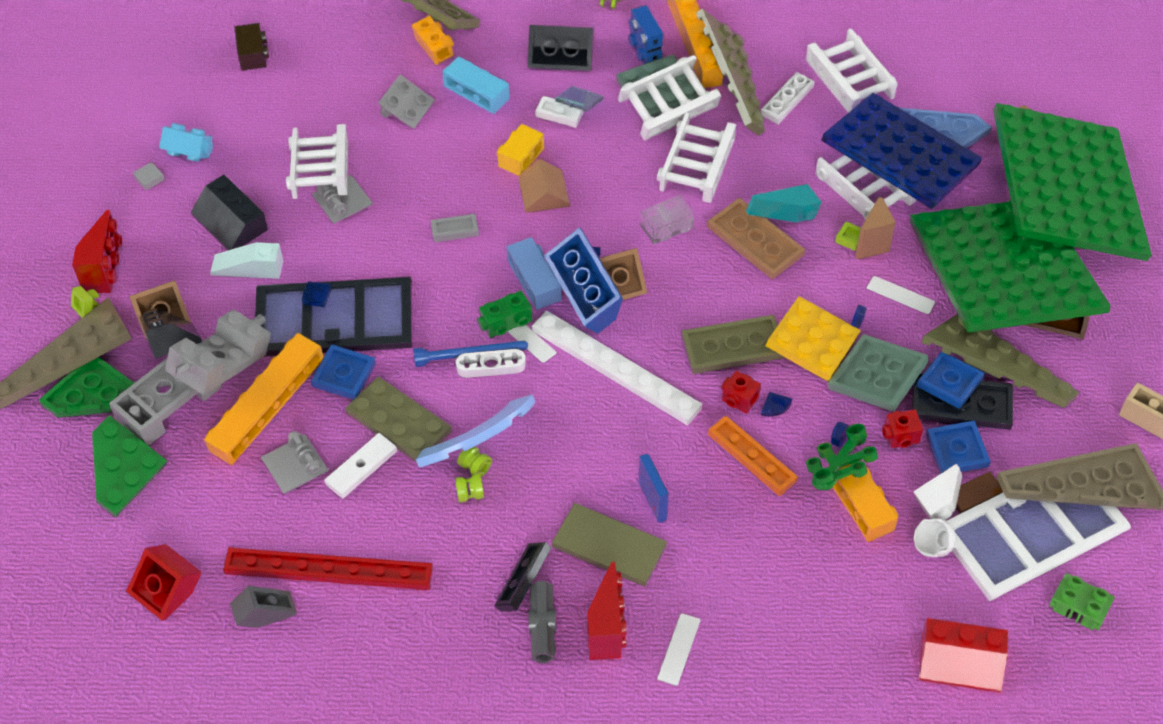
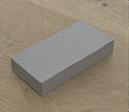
(454, 228)

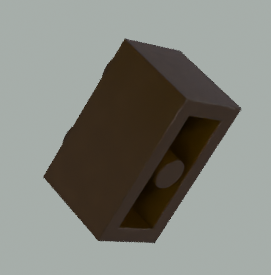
(251, 47)

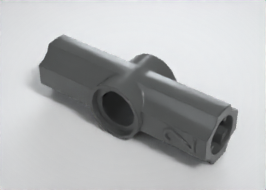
(542, 622)

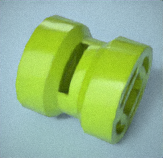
(474, 461)
(475, 488)

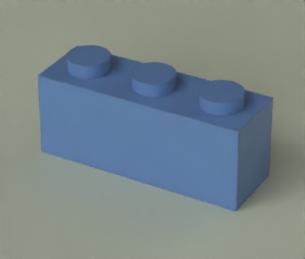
(534, 273)

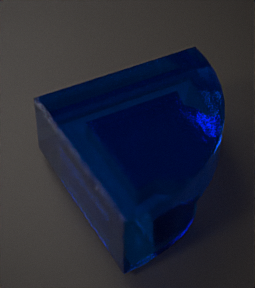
(776, 405)

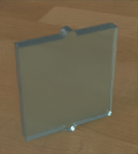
(579, 98)

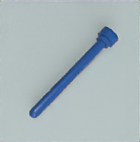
(423, 357)

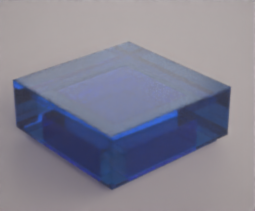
(316, 294)

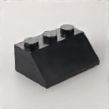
(560, 47)
(228, 214)
(166, 330)

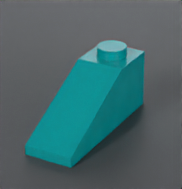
(786, 204)

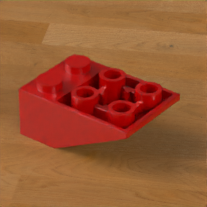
(98, 255)
(606, 618)

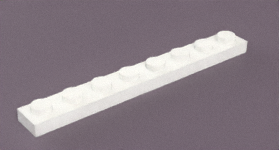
(617, 368)

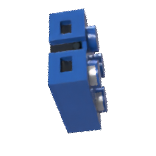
(645, 35)

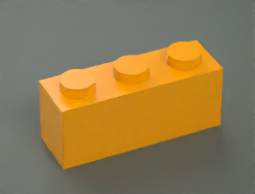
(866, 505)

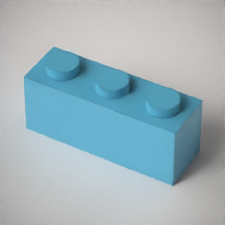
(476, 85)

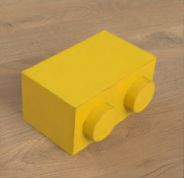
(520, 149)

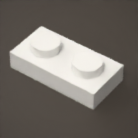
(558, 112)

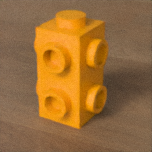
(433, 40)

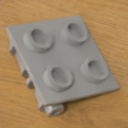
(405, 102)
(341, 206)
(294, 463)

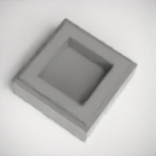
(148, 176)

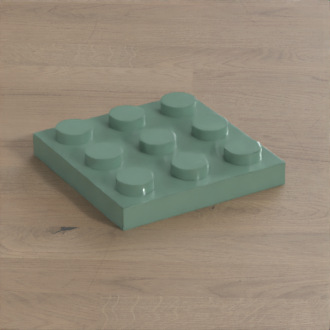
(650, 68)
(878, 372)

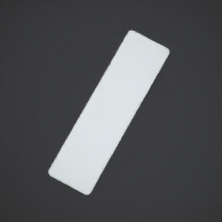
(901, 294)
(535, 344)
(679, 649)

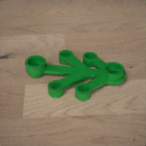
(827, 477)

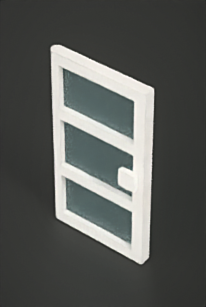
(1018, 539)

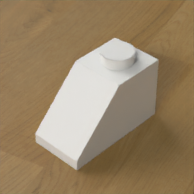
(940, 494)

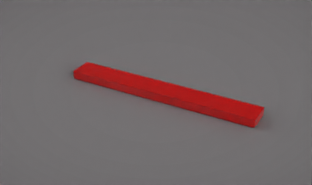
(328, 568)

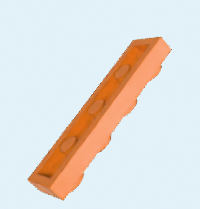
(752, 455)

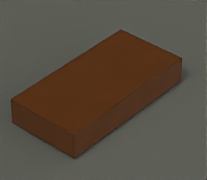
(977, 491)

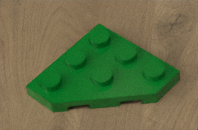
(86, 390)
(121, 465)

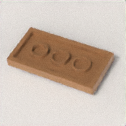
(756, 239)

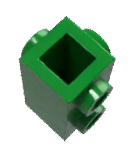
(505, 314)

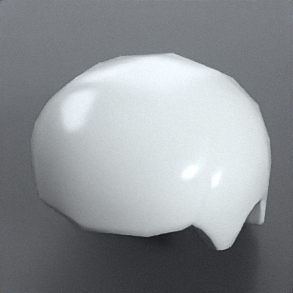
(934, 537)

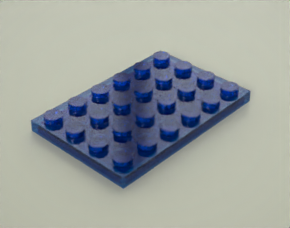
(902, 150)

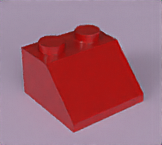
(163, 580)

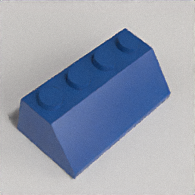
(585, 281)

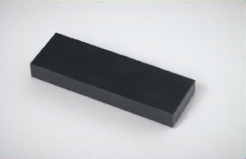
(522, 576)

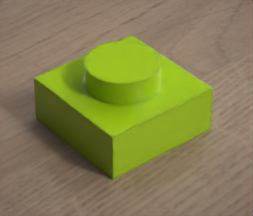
(848, 236)

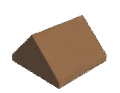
(543, 187)
(876, 231)
(626, 272)
(161, 297)

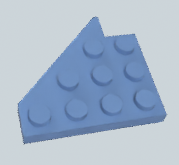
(960, 127)

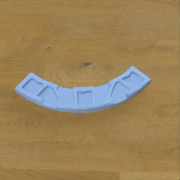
(478, 434)

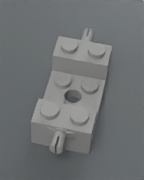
(230, 350)
(144, 408)

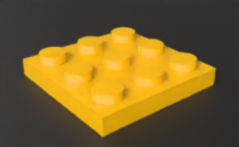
(813, 338)

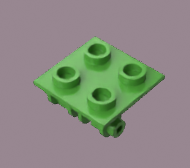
(1083, 599)

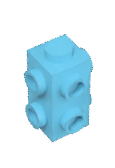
(182, 141)

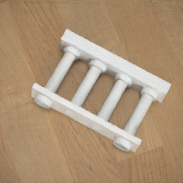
(840, 85)
(669, 117)
(338, 165)
(712, 169)
(856, 198)

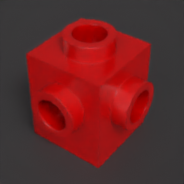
(740, 391)
(902, 429)

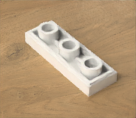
(787, 98)
(360, 465)

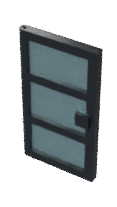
(356, 316)

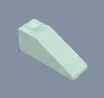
(252, 260)

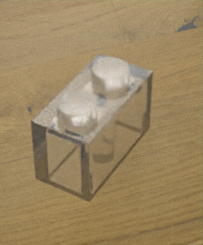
(667, 219)

